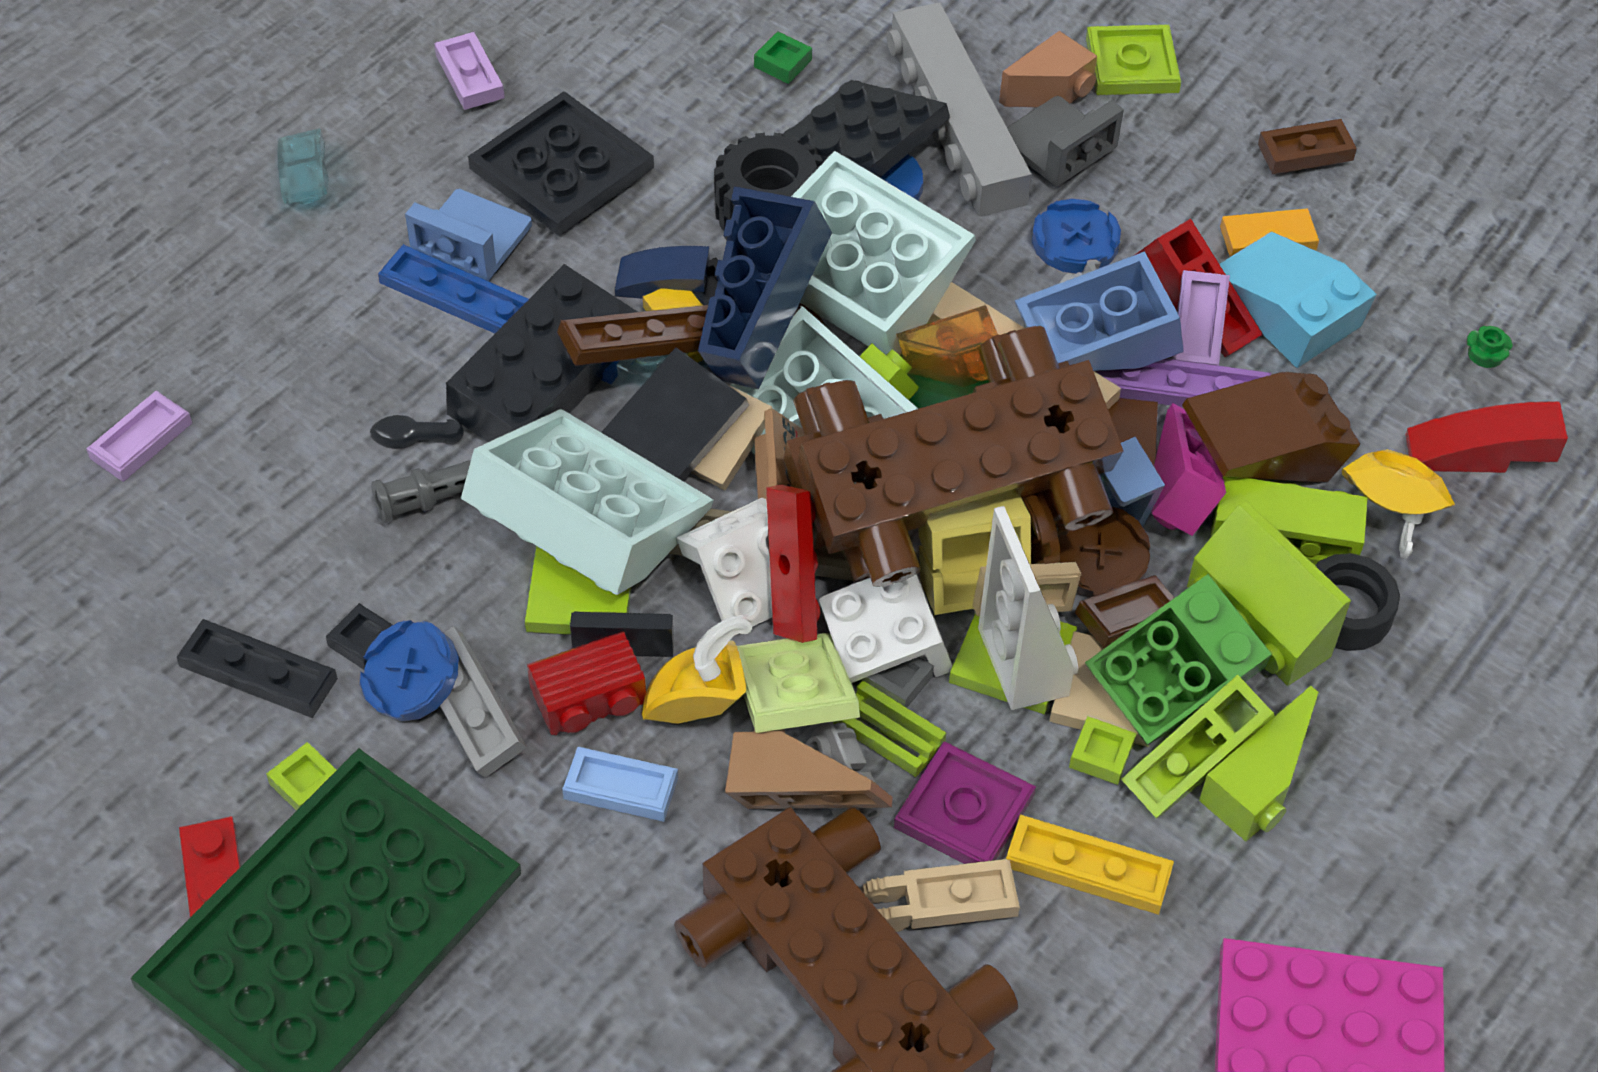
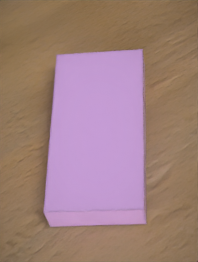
(1202, 316)
(139, 436)

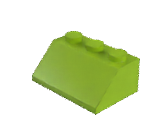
(1275, 592)

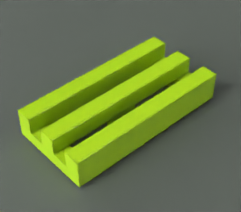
(898, 724)

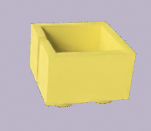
(958, 545)

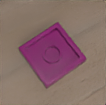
(964, 806)

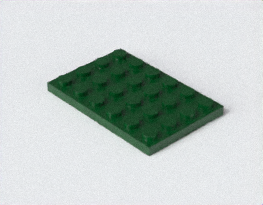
(327, 925)

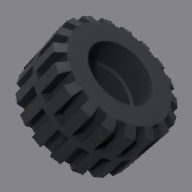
(764, 165)

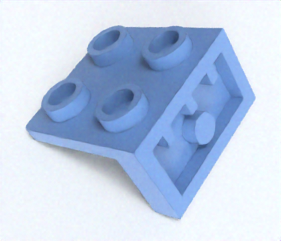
(467, 232)

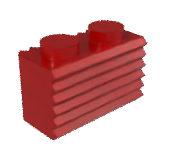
(587, 684)

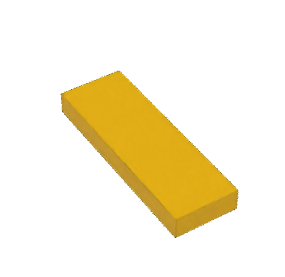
(1089, 864)

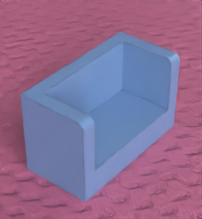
(1133, 482)

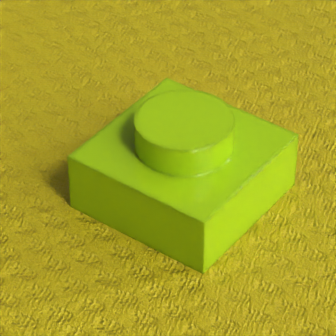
(891, 368)
(1102, 750)
(300, 775)

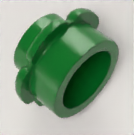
(1488, 346)

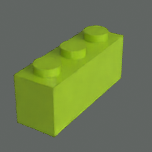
(1310, 518)

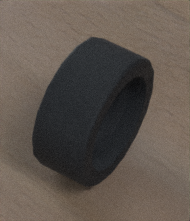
(1378, 584)

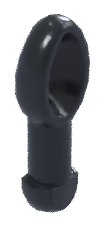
(404, 431)

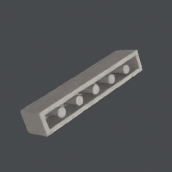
(974, 135)

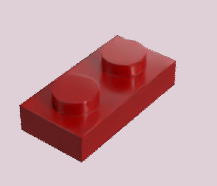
(208, 858)

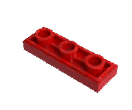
(792, 563)

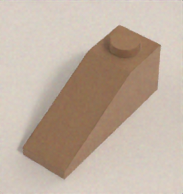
(783, 773)

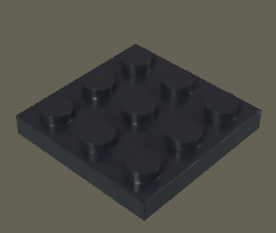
(870, 125)
(561, 162)

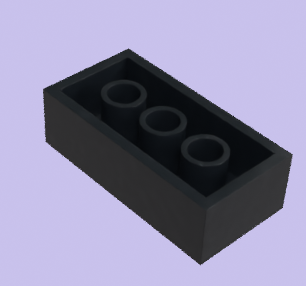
(525, 365)

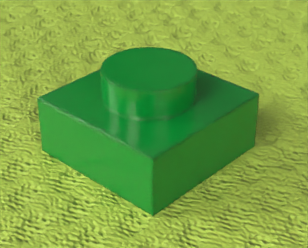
(783, 57)

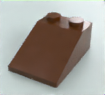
(1274, 428)

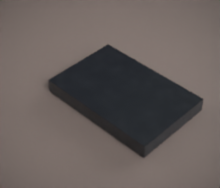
(677, 415)

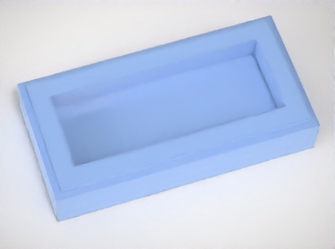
(620, 784)

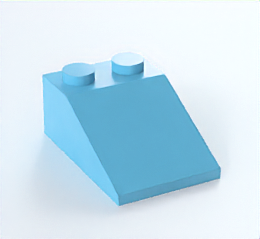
(1298, 295)

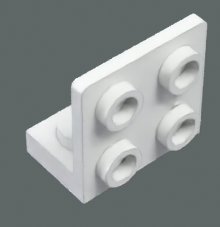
(735, 561)
(883, 627)

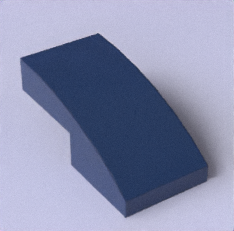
(662, 269)

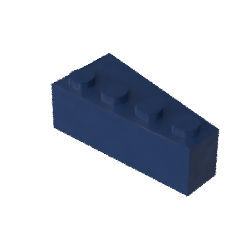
(761, 280)

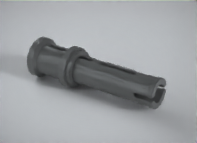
(418, 490)

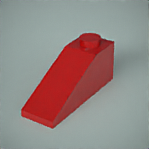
(1187, 250)

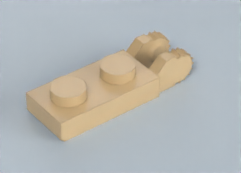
(947, 894)

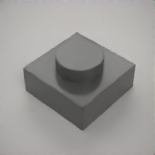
(903, 680)

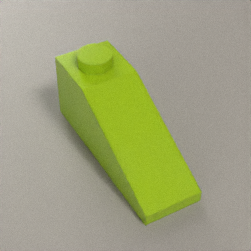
(1198, 747)
(1254, 779)

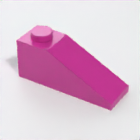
(1189, 475)

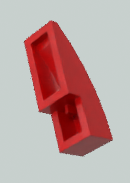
(1490, 437)

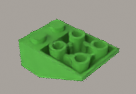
(1178, 659)

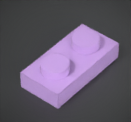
(469, 70)

